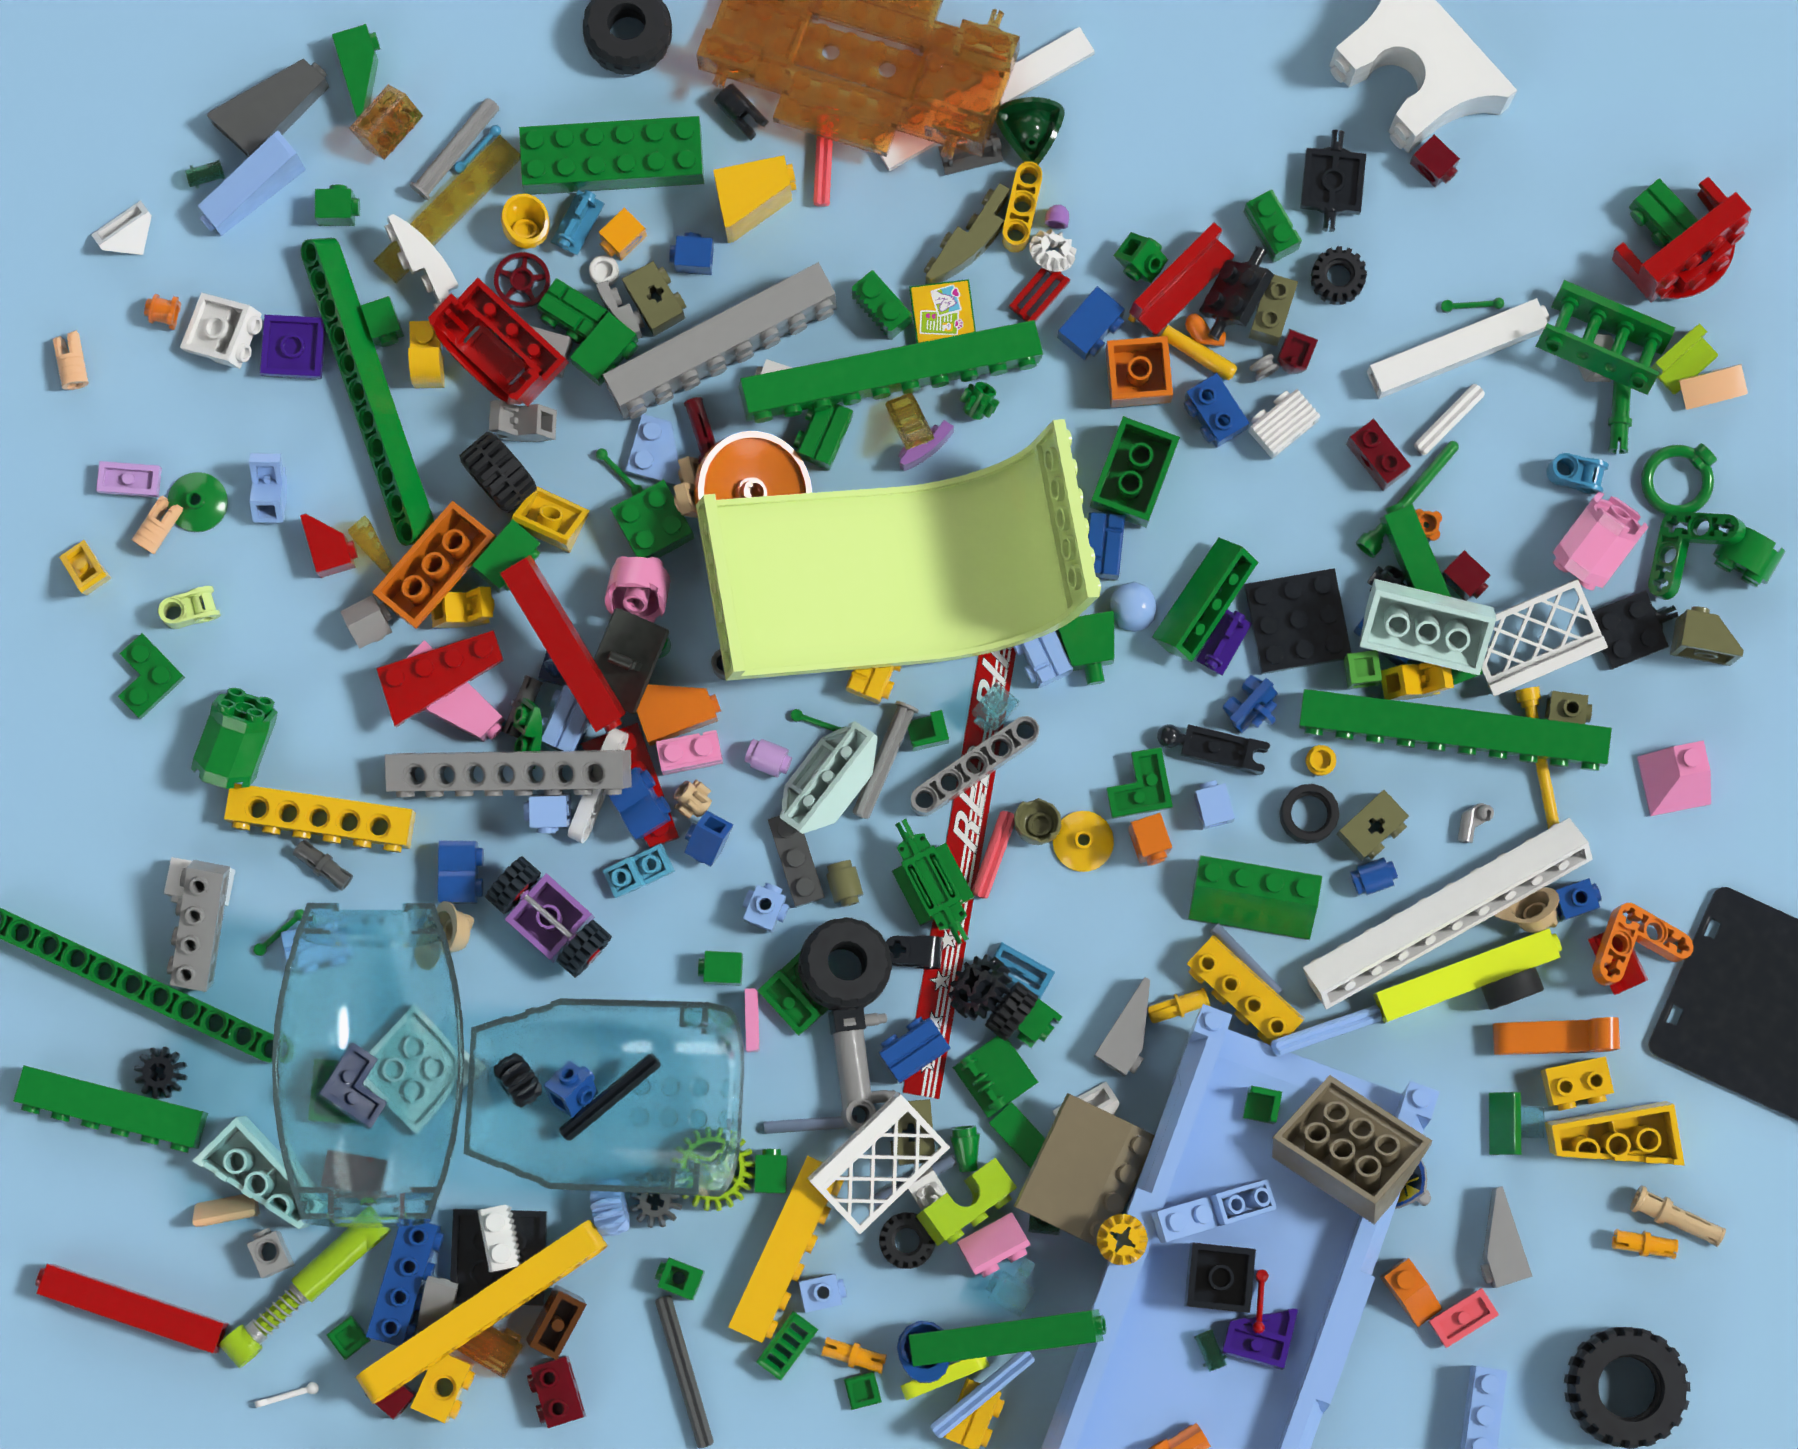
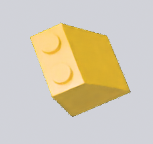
(753, 193)

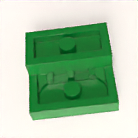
(789, 999)

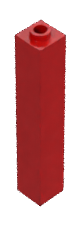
(564, 644)
(131, 1307)

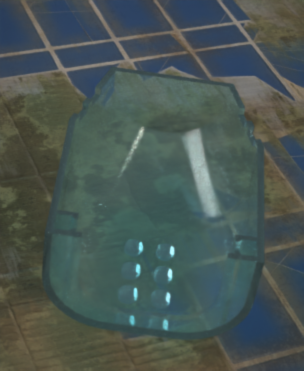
(662, 1138)

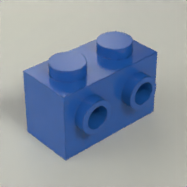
(1215, 410)

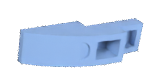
(1214, 1211)

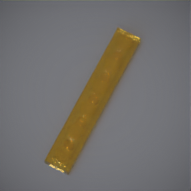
(455, 201)

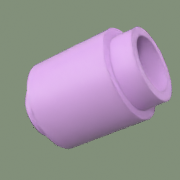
(768, 757)

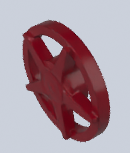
(521, 280)

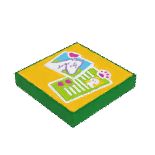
(942, 310)

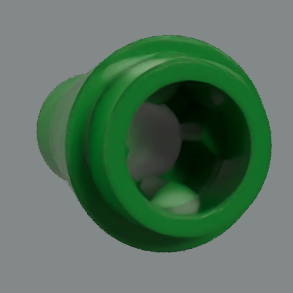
(966, 1147)

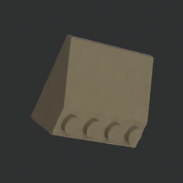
(1350, 1148)
(1084, 1169)

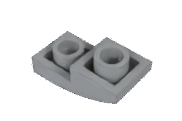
(624, 313)
(437, 1301)

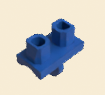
(1255, 708)

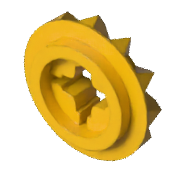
(1107, 1243)

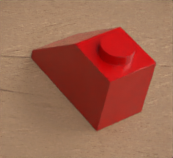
(328, 547)

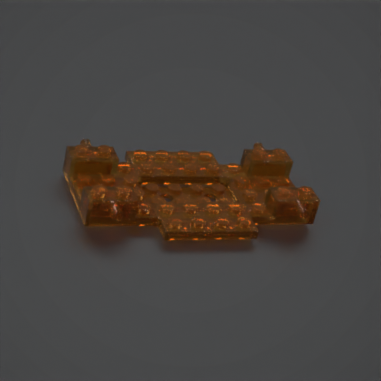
(939, 96)

